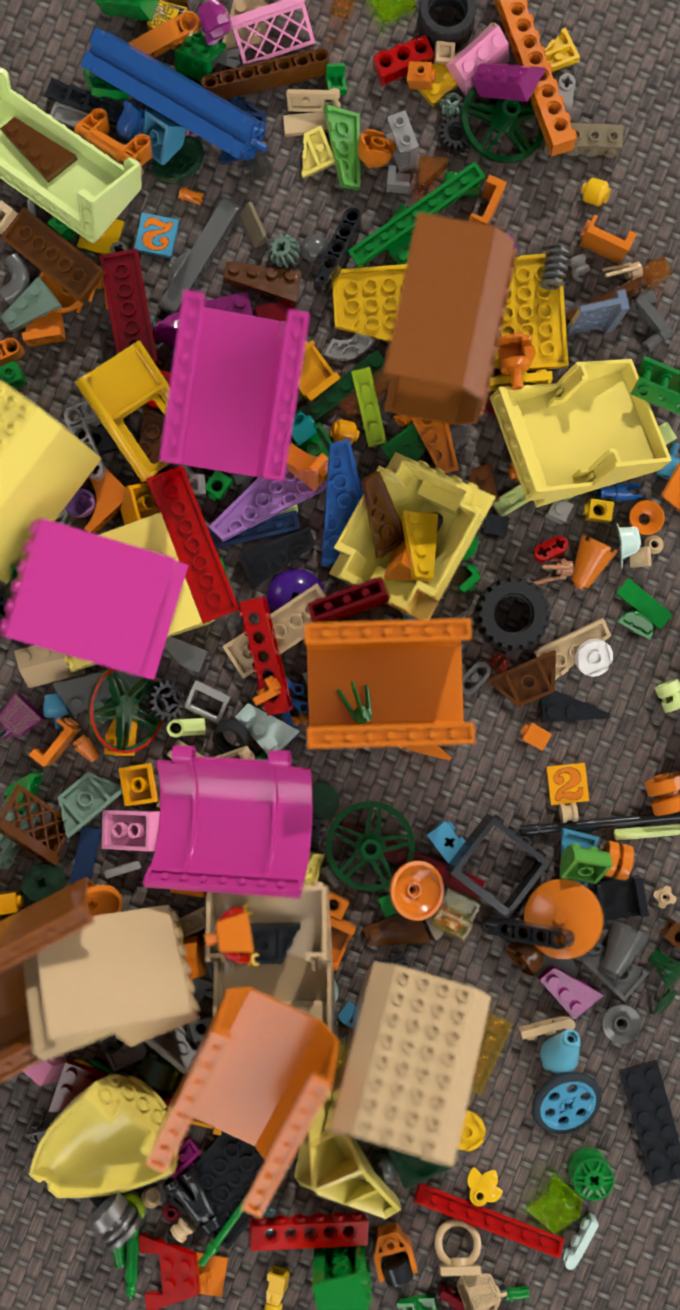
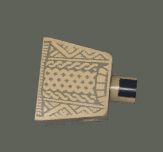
(480, 1292)

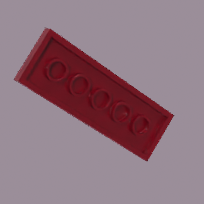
(128, 301)

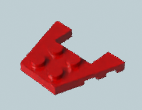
(178, 1272)

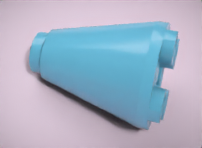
(561, 1052)

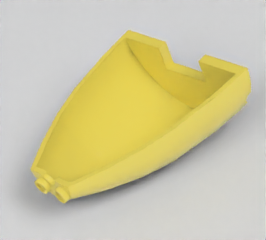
(102, 1141)

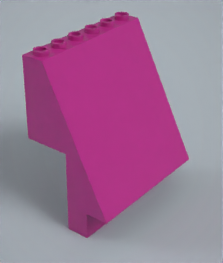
(93, 598)

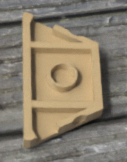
(240, 7)

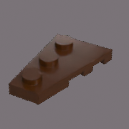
(152, 434)
(395, 931)

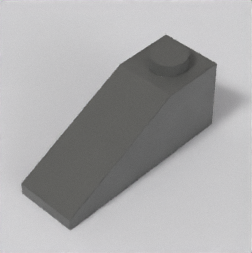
(187, 655)

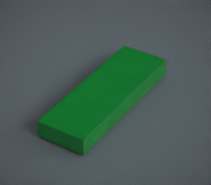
(643, 603)

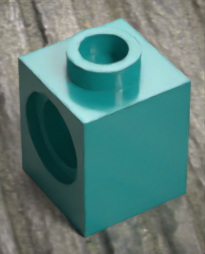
(302, 428)

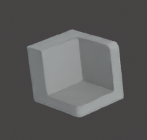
(397, 181)

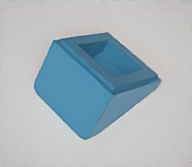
(347, 1014)

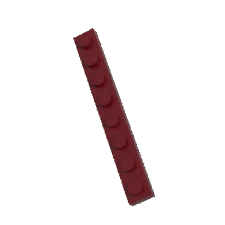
(400, 856)

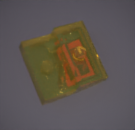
(456, 914)

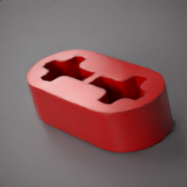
(549, 545)

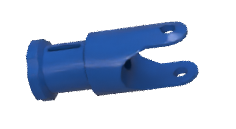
(619, 492)

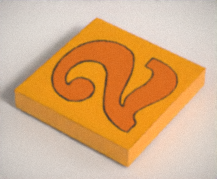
(567, 783)

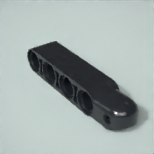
(331, 258)
(498, 927)

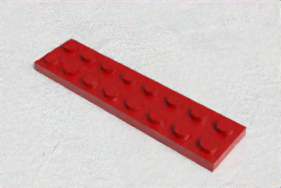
(193, 544)

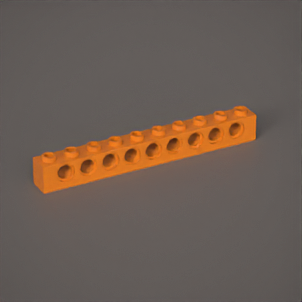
(529, 52)

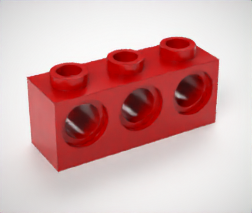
(399, 68)

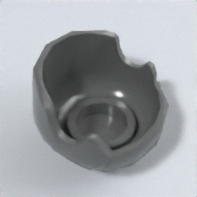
(313, 249)
(384, 1166)

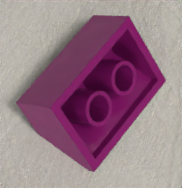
(506, 80)

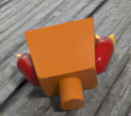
(234, 936)

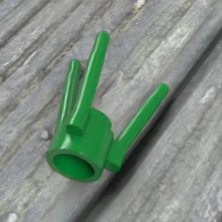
(361, 714)

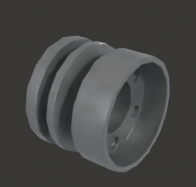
(114, 1221)

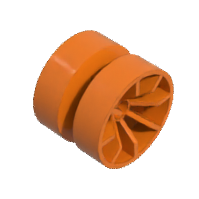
(667, 787)

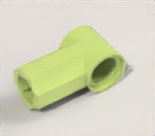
(189, 727)

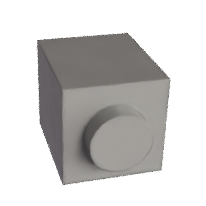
(559, 511)

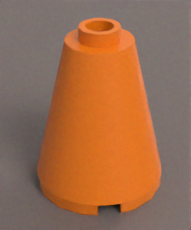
(590, 561)

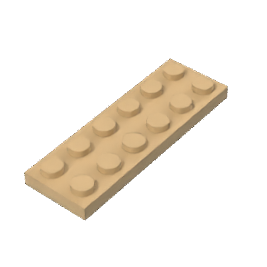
(288, 628)

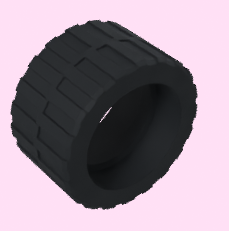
(458, 34)

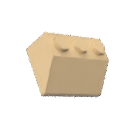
(43, 666)

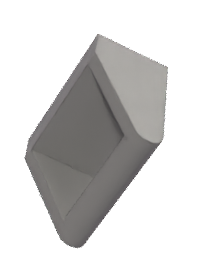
(211, 692)

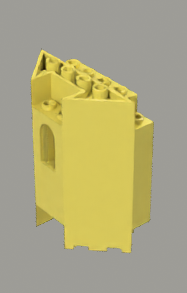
(416, 489)

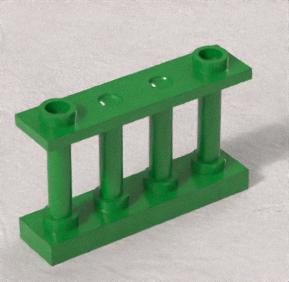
(658, 384)

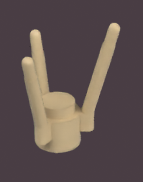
(630, 270)

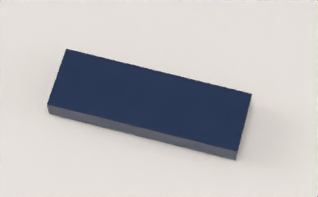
(86, 853)

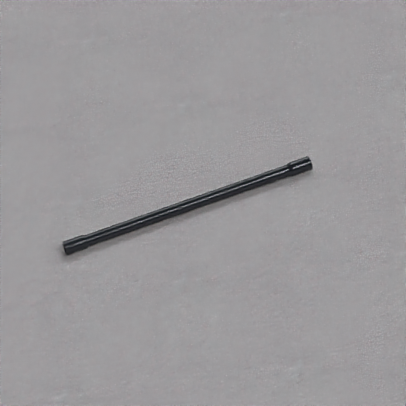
(536, 829)

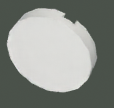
(593, 657)

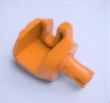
(515, 357)

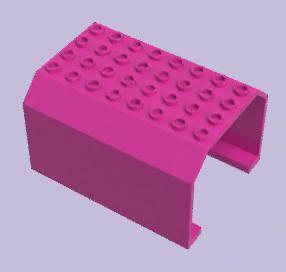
(233, 390)

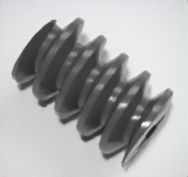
(554, 267)

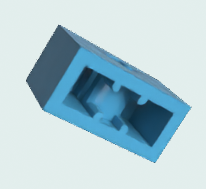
(438, 835)

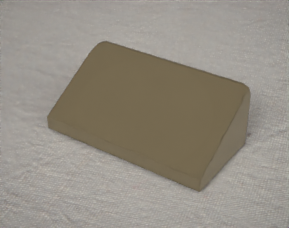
(253, 225)

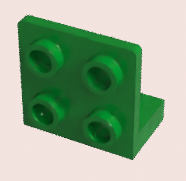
(195, 56)

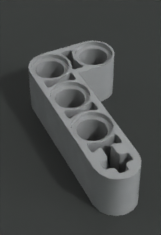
(80, 425)

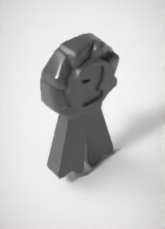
(227, 59)

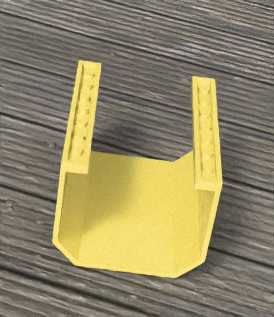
(38, 471)

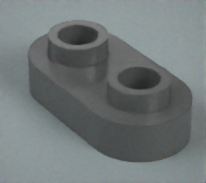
(474, 678)

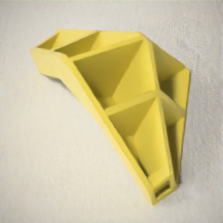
(340, 1171)

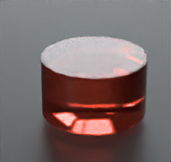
(499, 663)

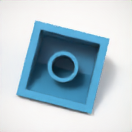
(164, 134)

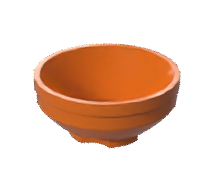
(655, 515)

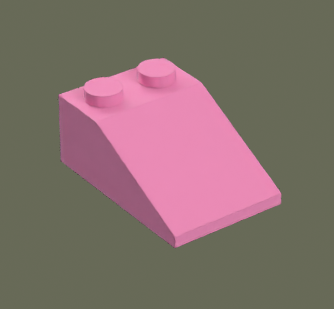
(130, 830)

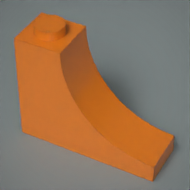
(306, 467)
(108, 501)

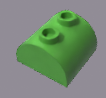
(584, 864)

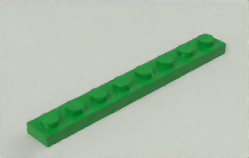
(406, 221)

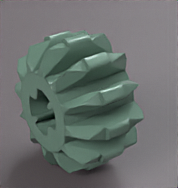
(284, 251)

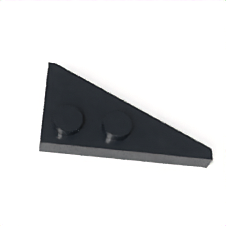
(561, 707)

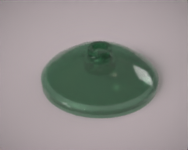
(182, 164)

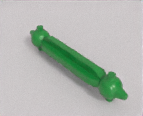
(132, 1264)

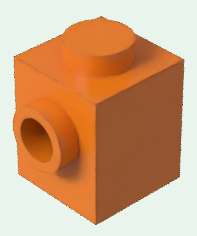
(421, 75)

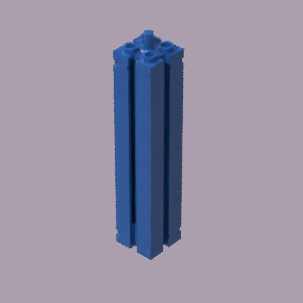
(174, 95)

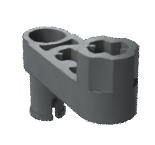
(643, 305)

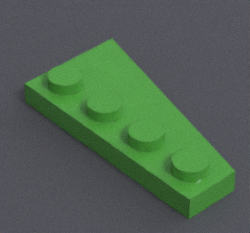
(344, 135)

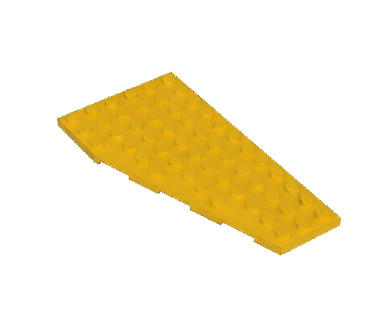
(369, 300)

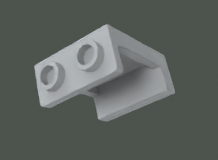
(405, 141)

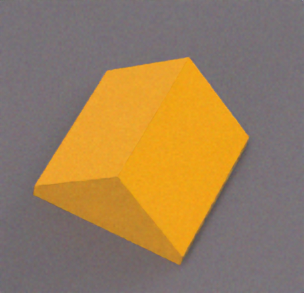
(138, 784)

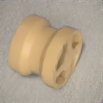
(568, 812)
(182, 1229)

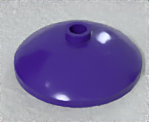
(286, 584)

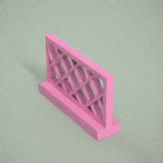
(267, 12)

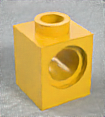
(605, 506)

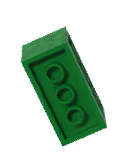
(341, 1278)

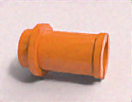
(190, 195)

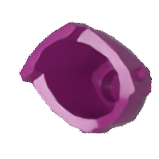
(167, 330)

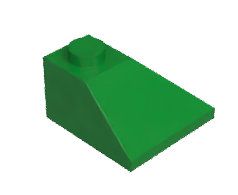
(30, 782)

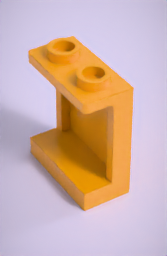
(315, 373)

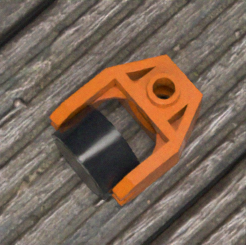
(398, 1268)

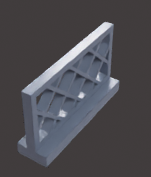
(599, 315)

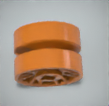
(622, 859)

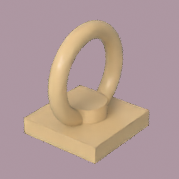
(458, 1265)

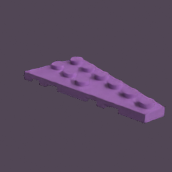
(260, 502)

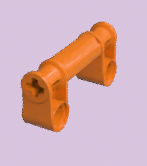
(94, 130)

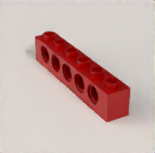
(265, 626)
(317, 1238)

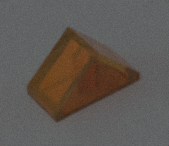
(429, 169)

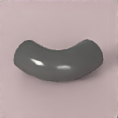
(19, 278)

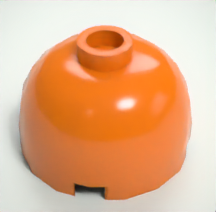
(375, 149)

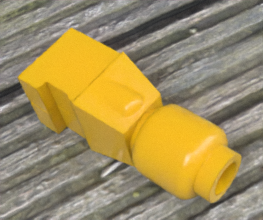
(278, 1284)

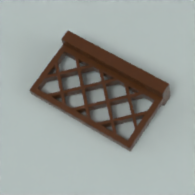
(28, 841)

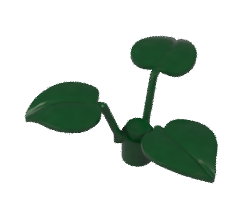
(663, 964)

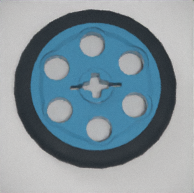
(566, 1102)

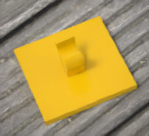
(103, 244)

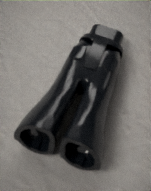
(199, 1207)

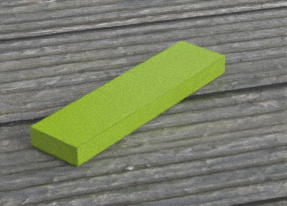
(369, 406)

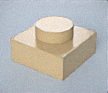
(444, 52)
(641, 558)

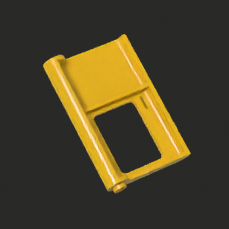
(120, 389)

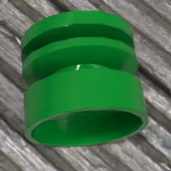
(587, 1163)

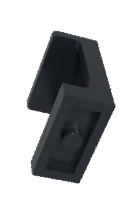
(621, 897)

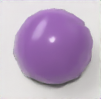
(81, 504)

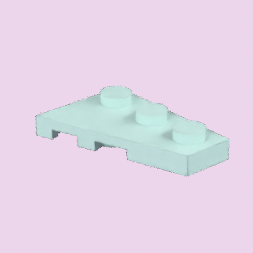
(266, 730)

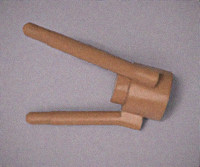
(562, 567)

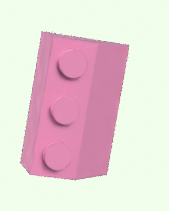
(486, 48)

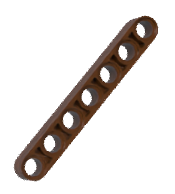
(267, 74)

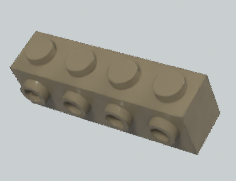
(595, 140)

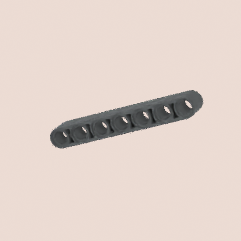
(201, 255)

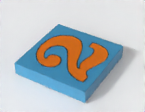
(157, 235)

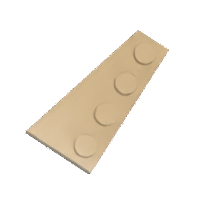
(567, 645)

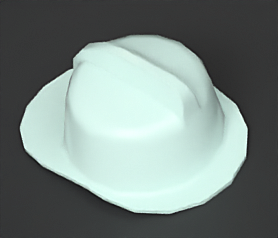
(629, 541)

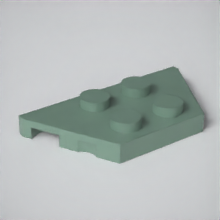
(86, 800)

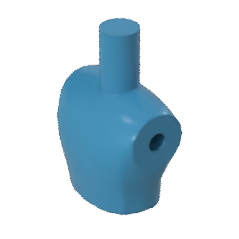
(668, 470)
(55, 708)

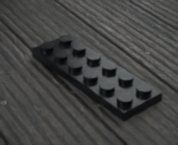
(652, 1121)

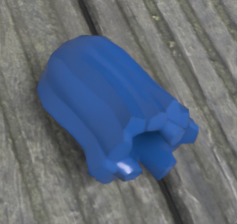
(130, 121)

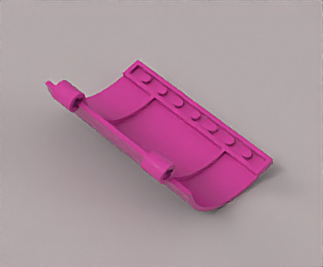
(232, 825)

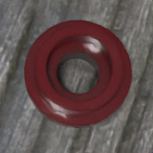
(168, 1217)

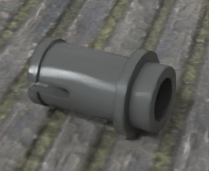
(332, 878)

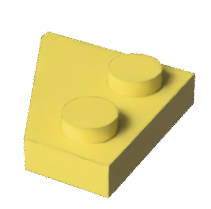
(316, 152)

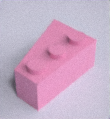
(46, 1071)

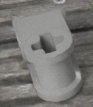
(568, 91)

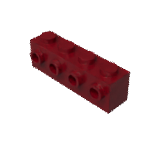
(349, 601)

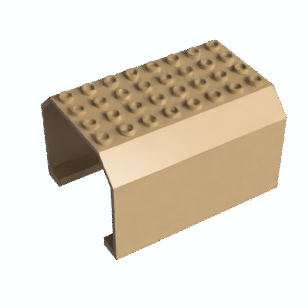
(409, 1062)

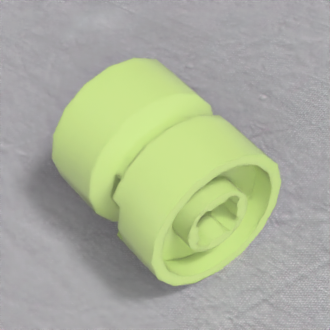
(665, 691)

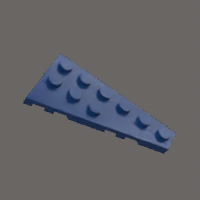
(342, 497)

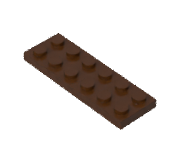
(53, 255)

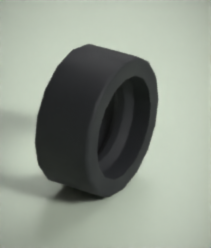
(235, 727)

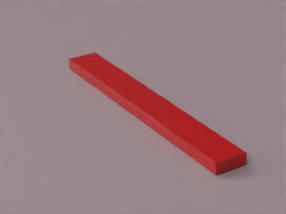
(488, 1220)

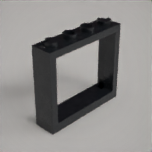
(471, 845)

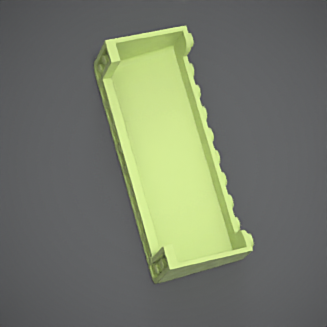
(85, 194)

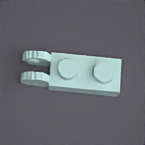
(580, 1241)

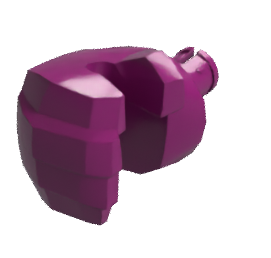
(214, 21)

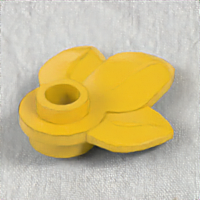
(485, 1184)

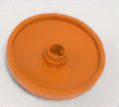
(570, 907)

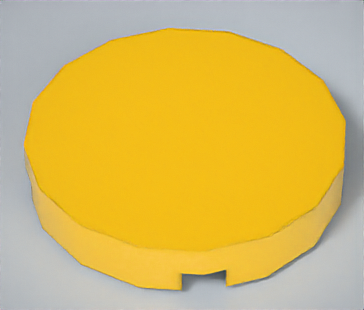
(472, 1132)

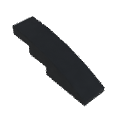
(82, 100)

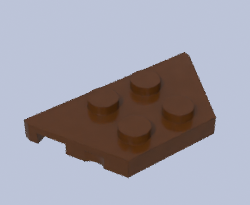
(528, 680)

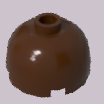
(525, 956)

